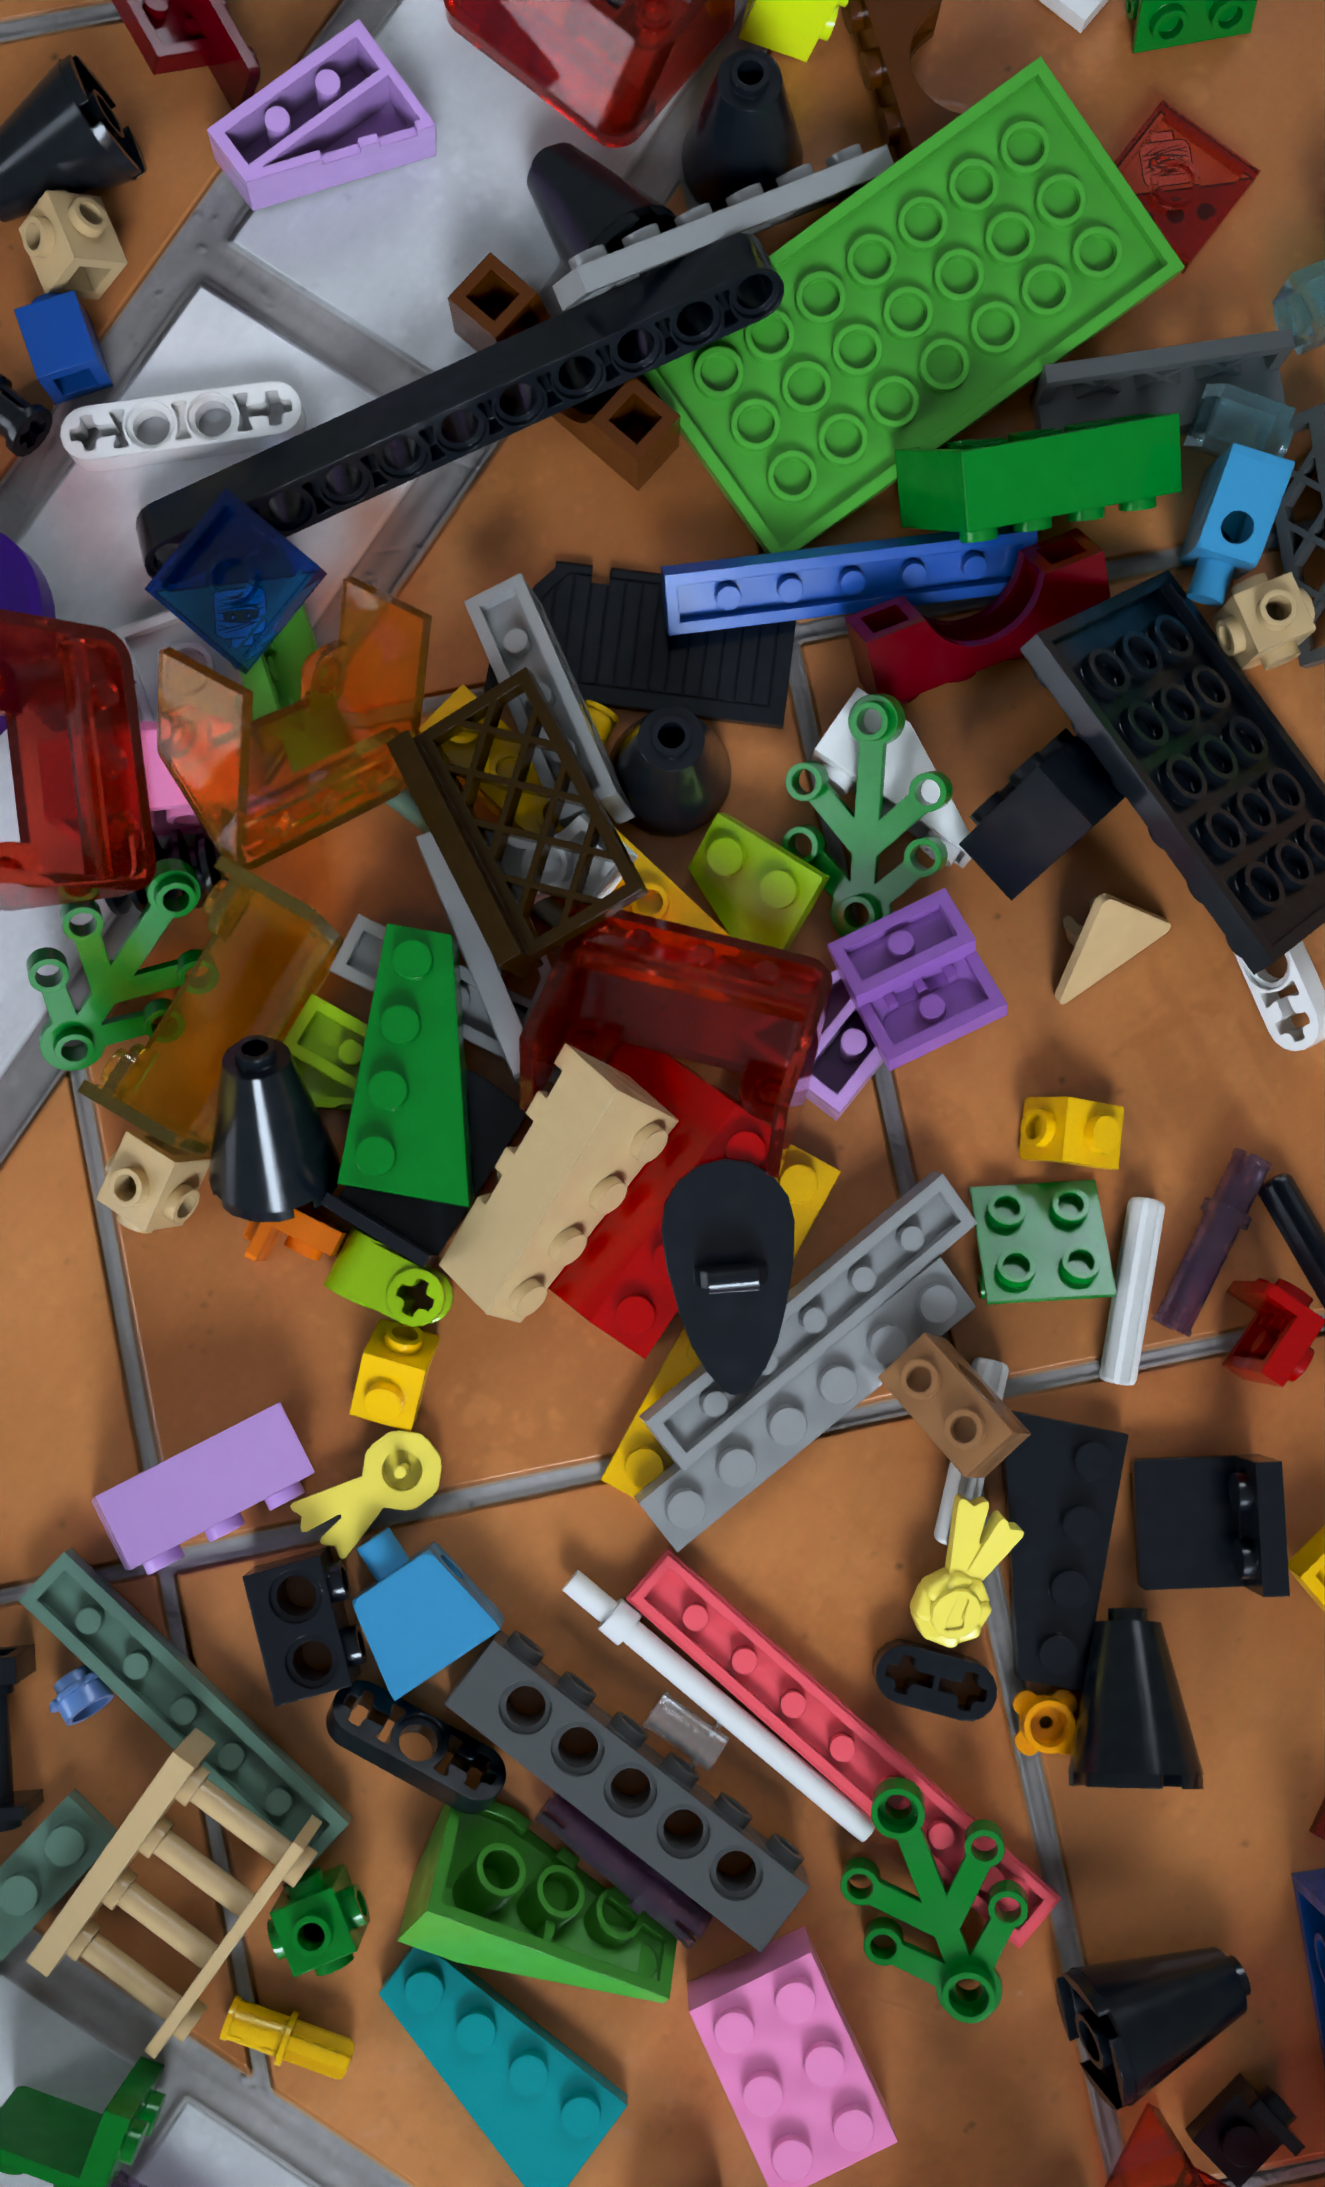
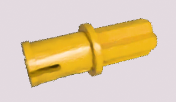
(288, 2038)

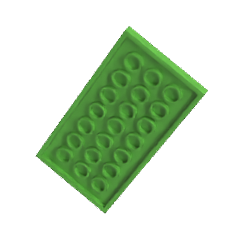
(918, 311)

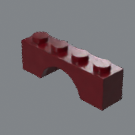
(910, 653)

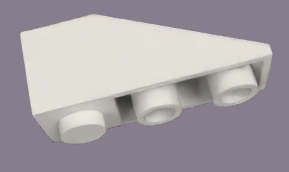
(904, 762)

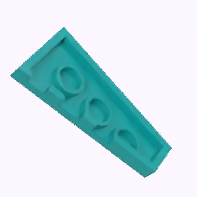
(510, 2074)

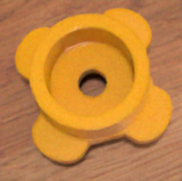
(1049, 1740)

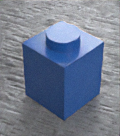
(63, 346)

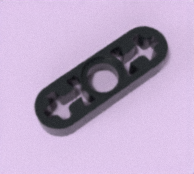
(421, 1774)

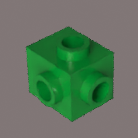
(331, 1903)

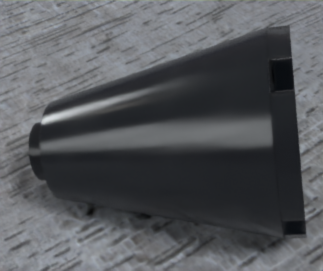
(741, 131)
(64, 141)
(588, 203)
(672, 771)
(268, 1135)
(1132, 1711)
(1148, 2015)

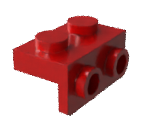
(1278, 1337)

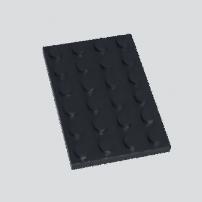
(1195, 760)

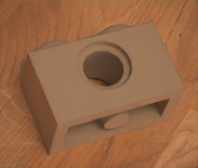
(954, 1406)

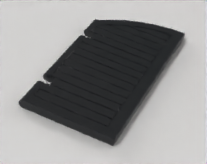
(629, 662)

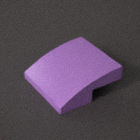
(917, 979)

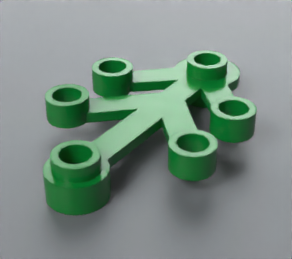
(866, 831)
(113, 979)
(937, 1910)

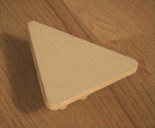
(1106, 941)

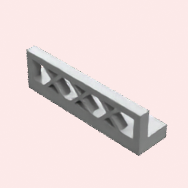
(520, 636)
(479, 959)

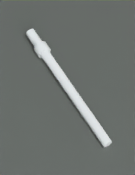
(621, 1624)

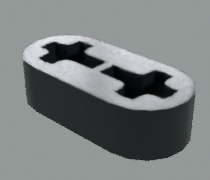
(930, 1695)

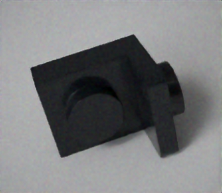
(1244, 2129)

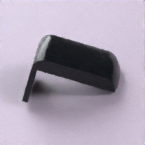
(424, 1227)

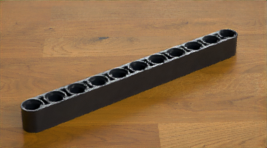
(484, 395)

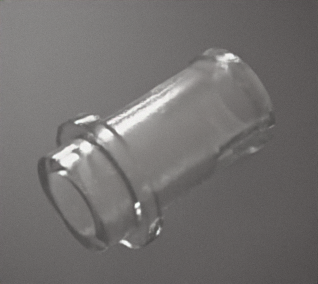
(686, 1731)

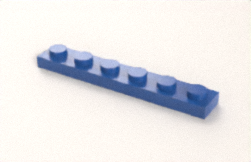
(836, 579)

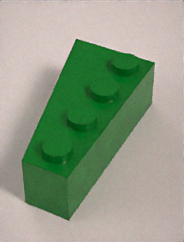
(1040, 476)
(411, 1087)

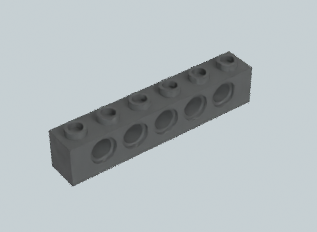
(747, 1903)

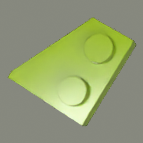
(755, 883)
(327, 1052)

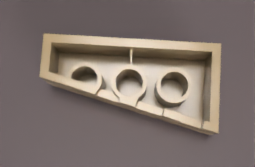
(556, 1185)

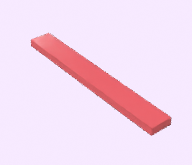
(818, 1723)

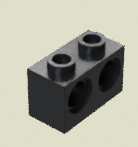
(286, 1626)

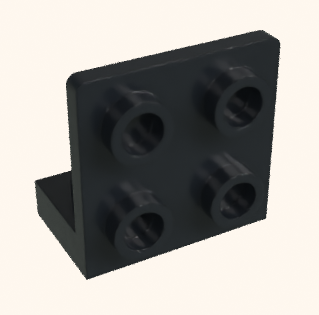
(1210, 1523)

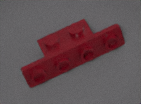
(190, 36)

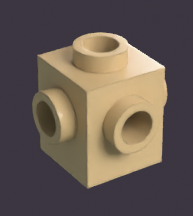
(72, 244)
(1265, 621)
(152, 1183)

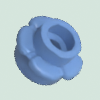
(80, 1695)

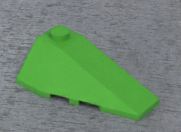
(517, 1906)

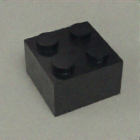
(1040, 813)

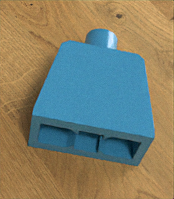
(1241, 501)
(419, 1611)

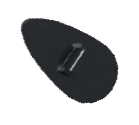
(730, 1266)

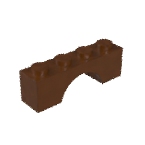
(889, 38)
(622, 425)

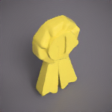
(397, 1474)
(953, 1600)

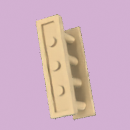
(113, 1884)

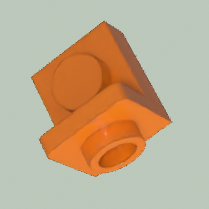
(306, 1234)

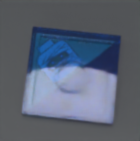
(235, 581)

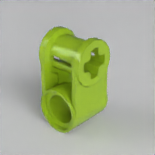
(380, 1279)

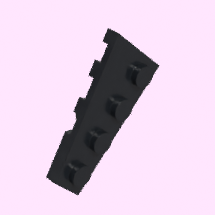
(1064, 1498)

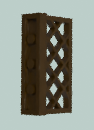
(466, 847)

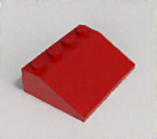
(623, 1271)

